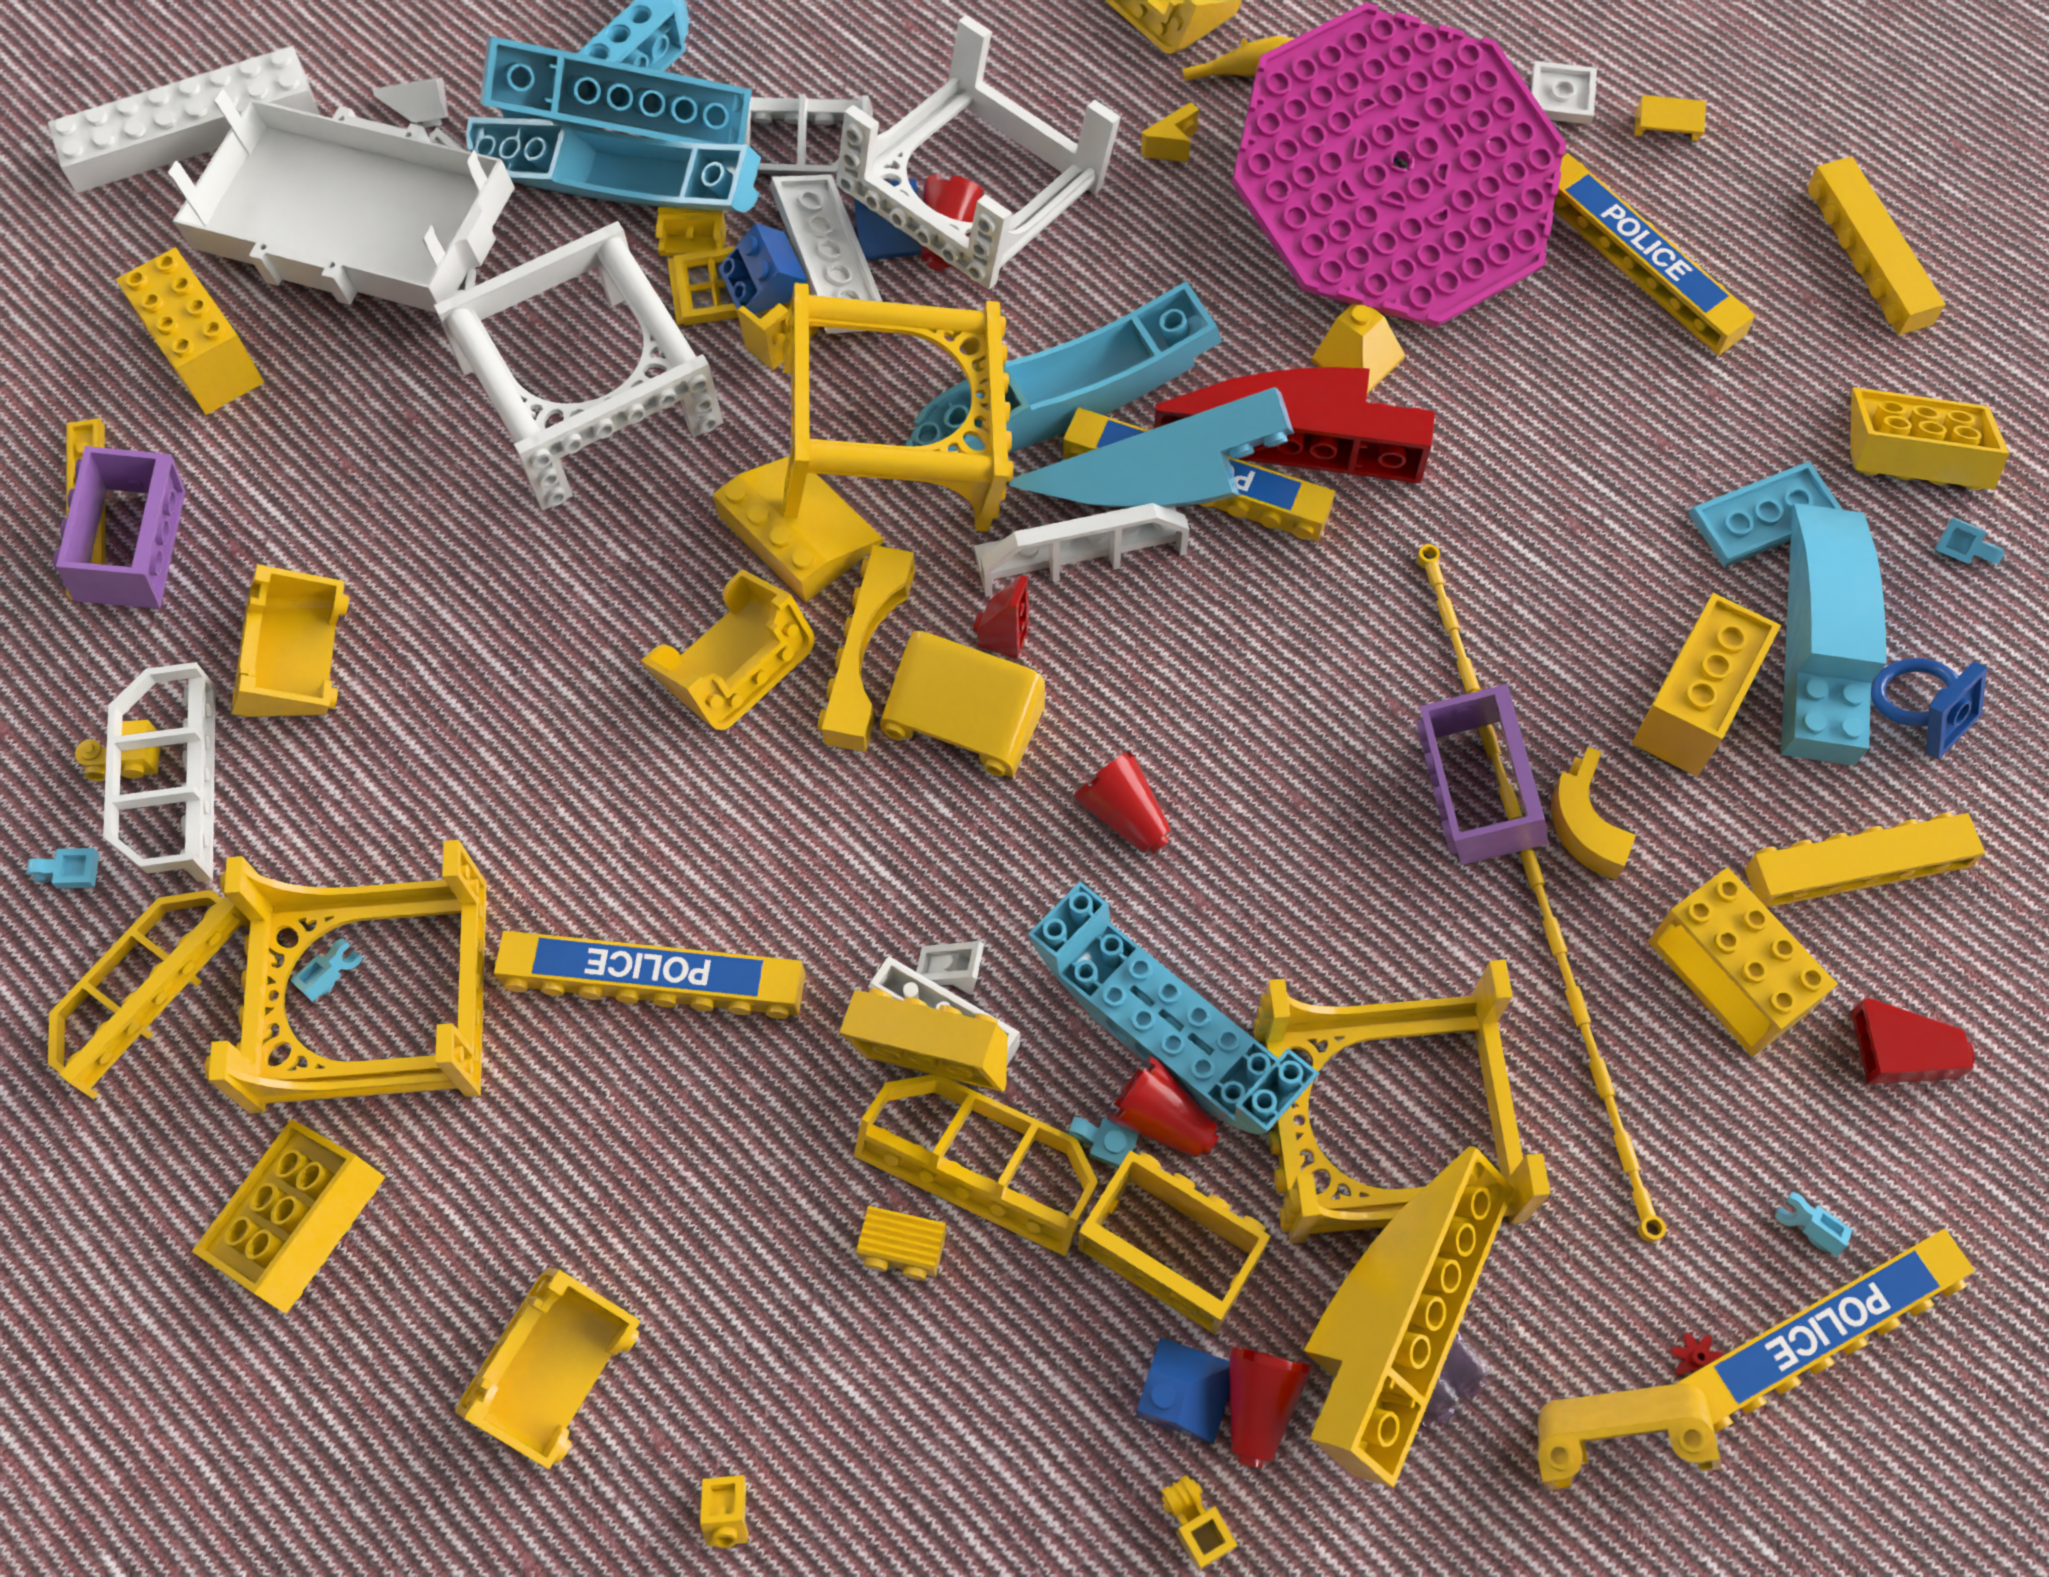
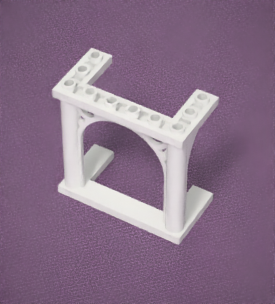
(995, 234)
(539, 448)

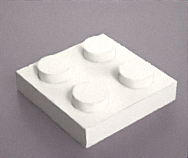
(1565, 91)

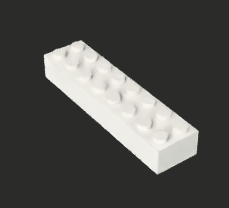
(172, 119)

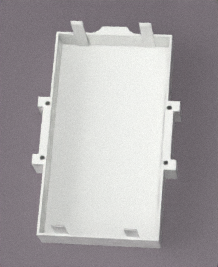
(343, 204)

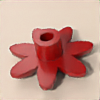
(1690, 1354)

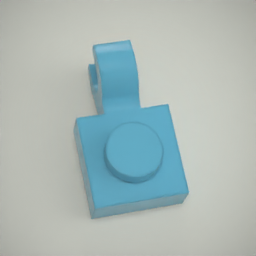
(1965, 540)
(68, 870)
(322, 972)
(1108, 1143)
(1819, 1225)

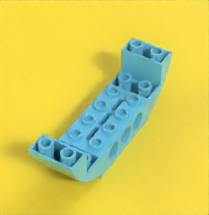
(642, 35)
(1165, 1017)

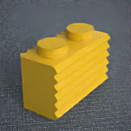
(901, 1243)

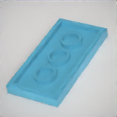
(1759, 513)

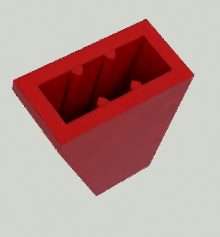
(1908, 1046)

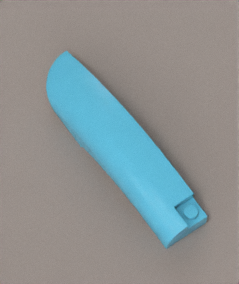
(1089, 373)

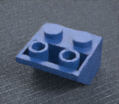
(762, 270)

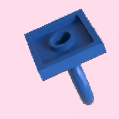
(1952, 708)

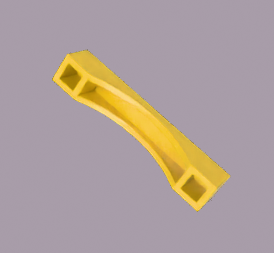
(885, 586)

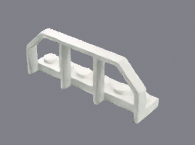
(798, 112)
(1080, 541)
(197, 760)

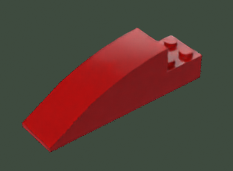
(1329, 421)

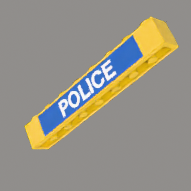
(1650, 258)
(1264, 493)
(650, 974)
(1831, 1325)

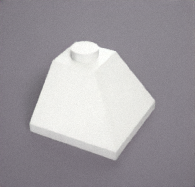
(417, 101)

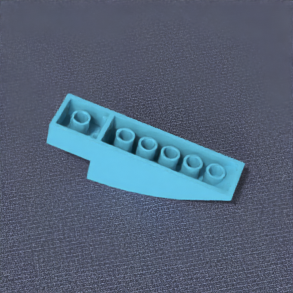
(612, 94)
(1172, 463)
(1831, 635)

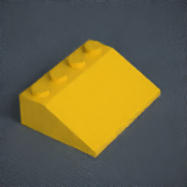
(1925, 439)
(801, 550)
(289, 1215)

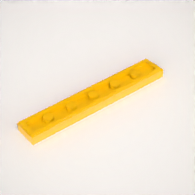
(78, 436)

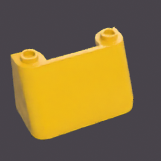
(1175, 23)
(287, 644)
(738, 655)
(965, 701)
(546, 1366)
(1573, 1421)

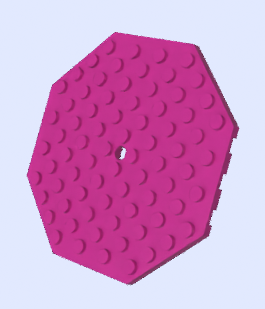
(1386, 237)

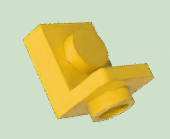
(724, 1511)

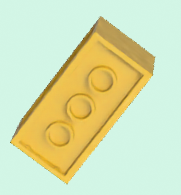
(190, 330)
(1706, 685)
(1741, 961)
(1150, 1274)

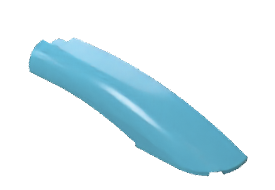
(618, 165)

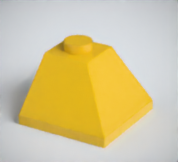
(1360, 341)

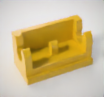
(1670, 115)
(689, 230)

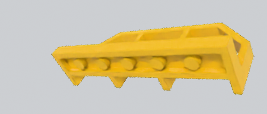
(152, 997)
(964, 1187)

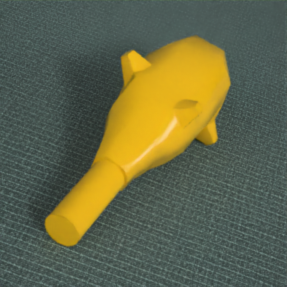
(1238, 62)

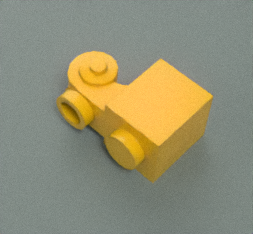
(134, 762)
(1201, 1531)

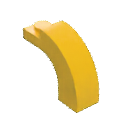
(1579, 826)

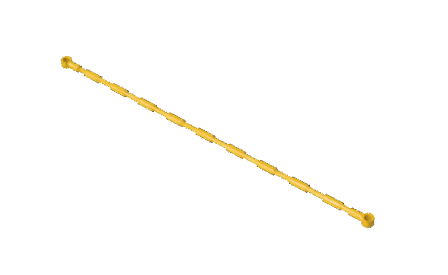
(1550, 923)

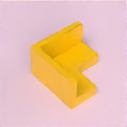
(766, 335)

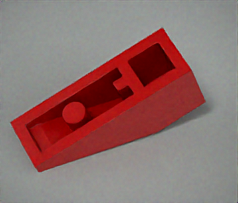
(1005, 620)

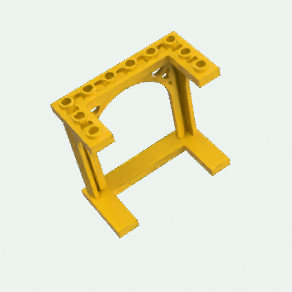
(971, 473)
(272, 906)
(1292, 1024)

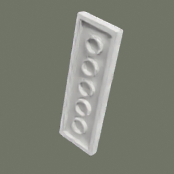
(823, 239)

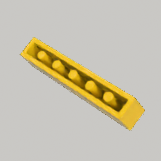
(1875, 246)
(1864, 859)

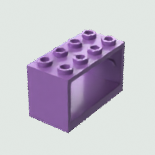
(122, 471)
(1468, 713)

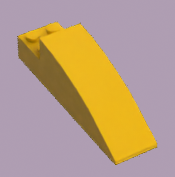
(1400, 1315)

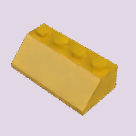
(927, 1038)

